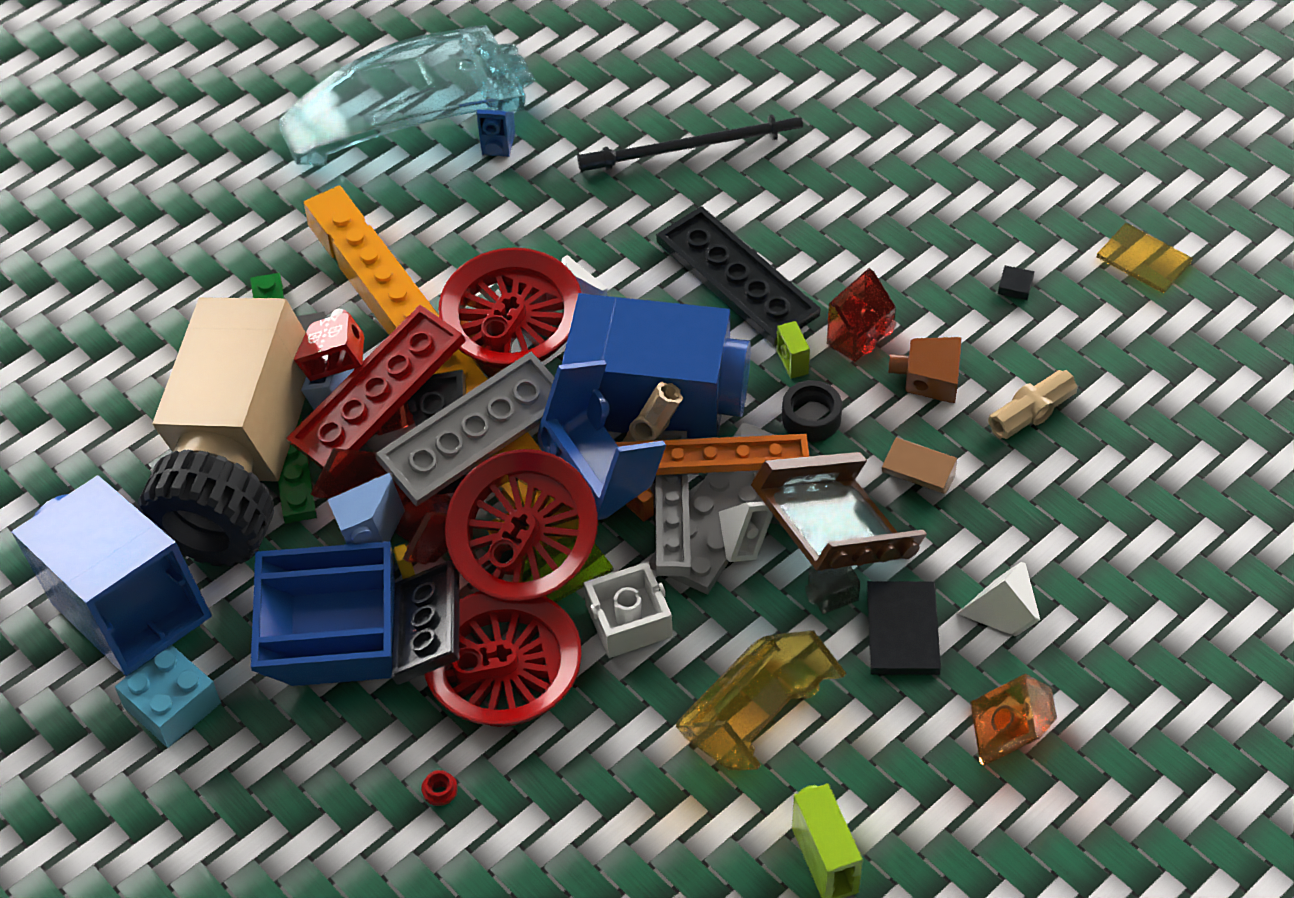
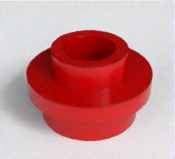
(439, 779)

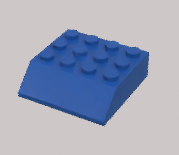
(324, 613)

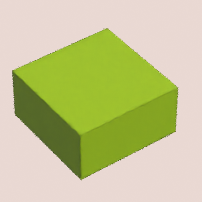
(793, 349)

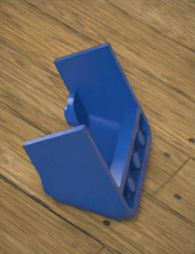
(576, 432)

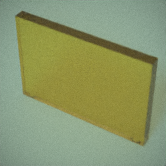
(1144, 257)

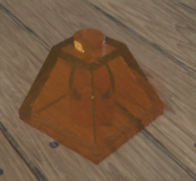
(1012, 717)

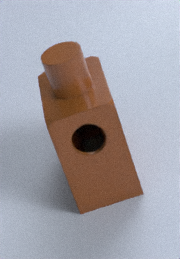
(930, 367)

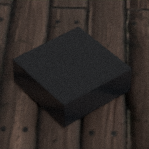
(1016, 282)

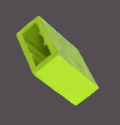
(826, 842)

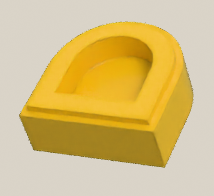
(406, 568)

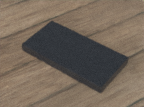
(426, 622)

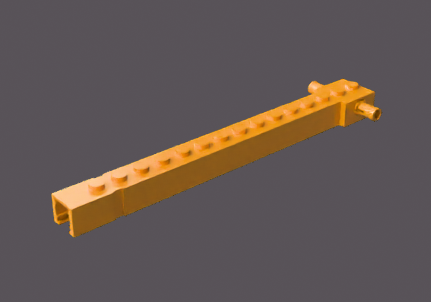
(392, 295)

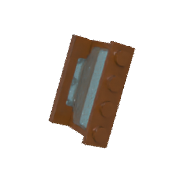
(831, 512)

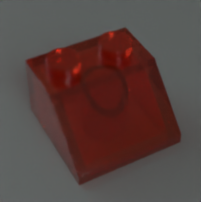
(860, 317)

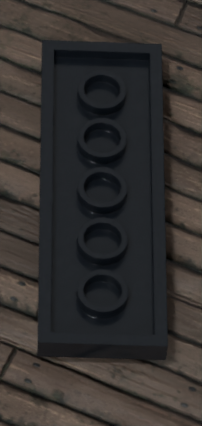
(736, 274)

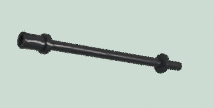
(609, 157)

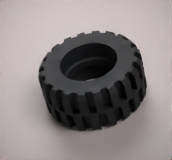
(208, 506)

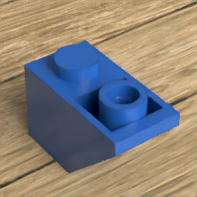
(496, 132)

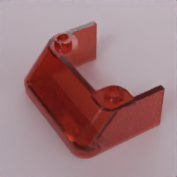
(419, 525)

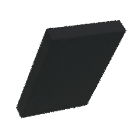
(903, 628)

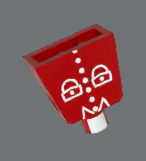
(331, 346)

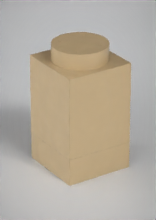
(236, 384)

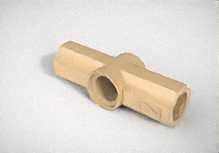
(1032, 404)
(655, 414)

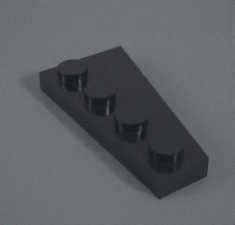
(434, 396)

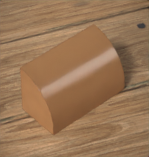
(920, 465)

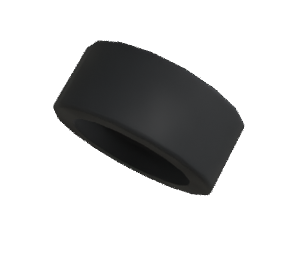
(814, 392)

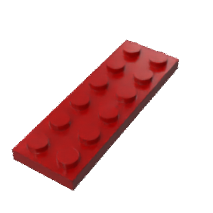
(378, 386)

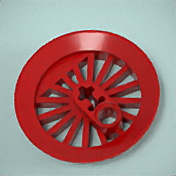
(500, 320)
(540, 473)
(509, 662)

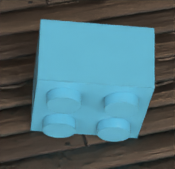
(168, 695)

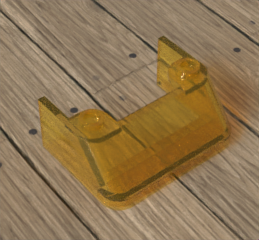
(754, 693)

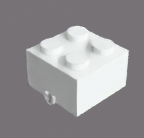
(628, 609)

